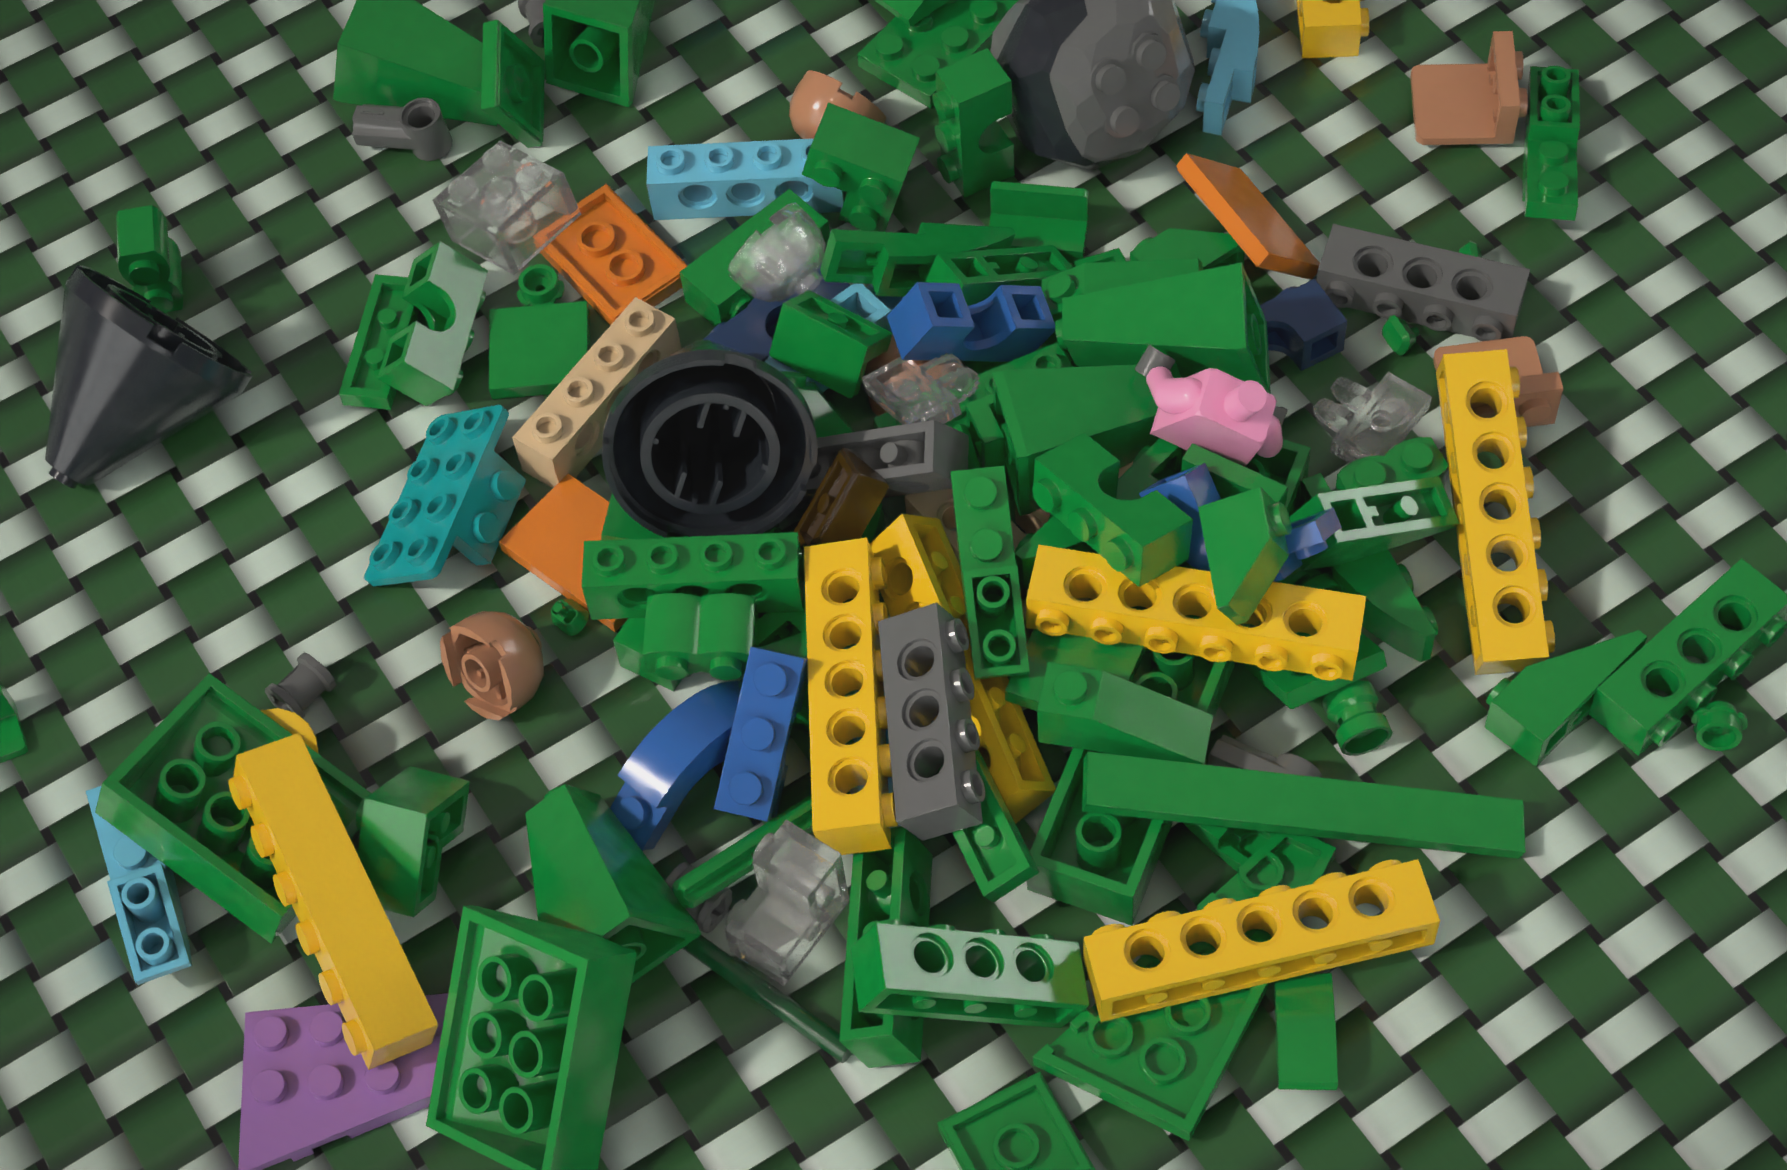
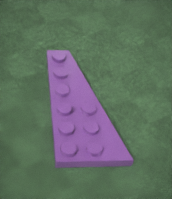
(310, 1088)

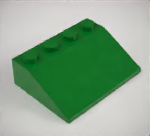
(180, 807)
(530, 1041)

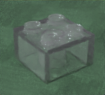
(507, 207)

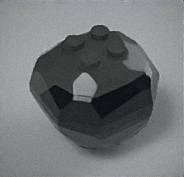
(1093, 75)

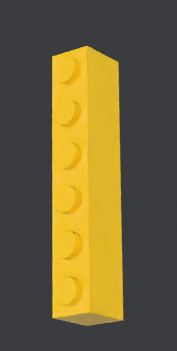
(333, 902)

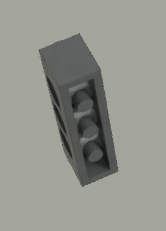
(1422, 284)
(907, 456)
(924, 800)

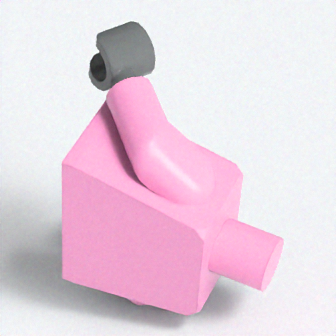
(1212, 410)

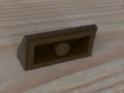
(842, 502)

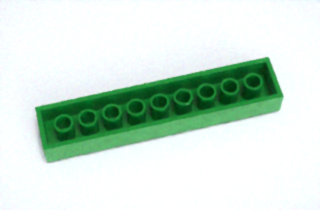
(1108, 858)

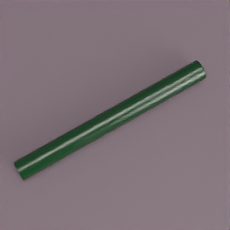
(768, 996)

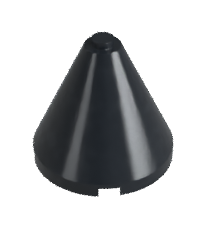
(127, 378)
(709, 444)

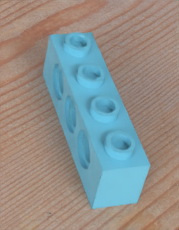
(731, 179)

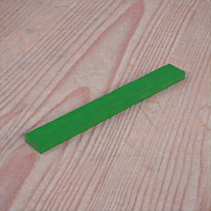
(1303, 805)

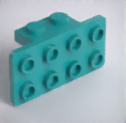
(453, 496)

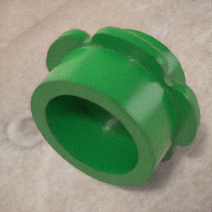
(537, 278)
(1719, 726)

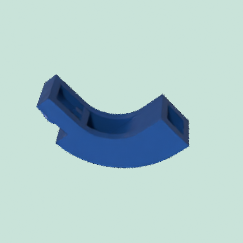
(1196, 488)
(674, 760)

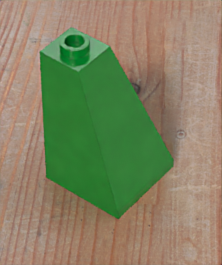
(596, 46)
(407, 53)
(1193, 317)
(1053, 405)
(600, 880)

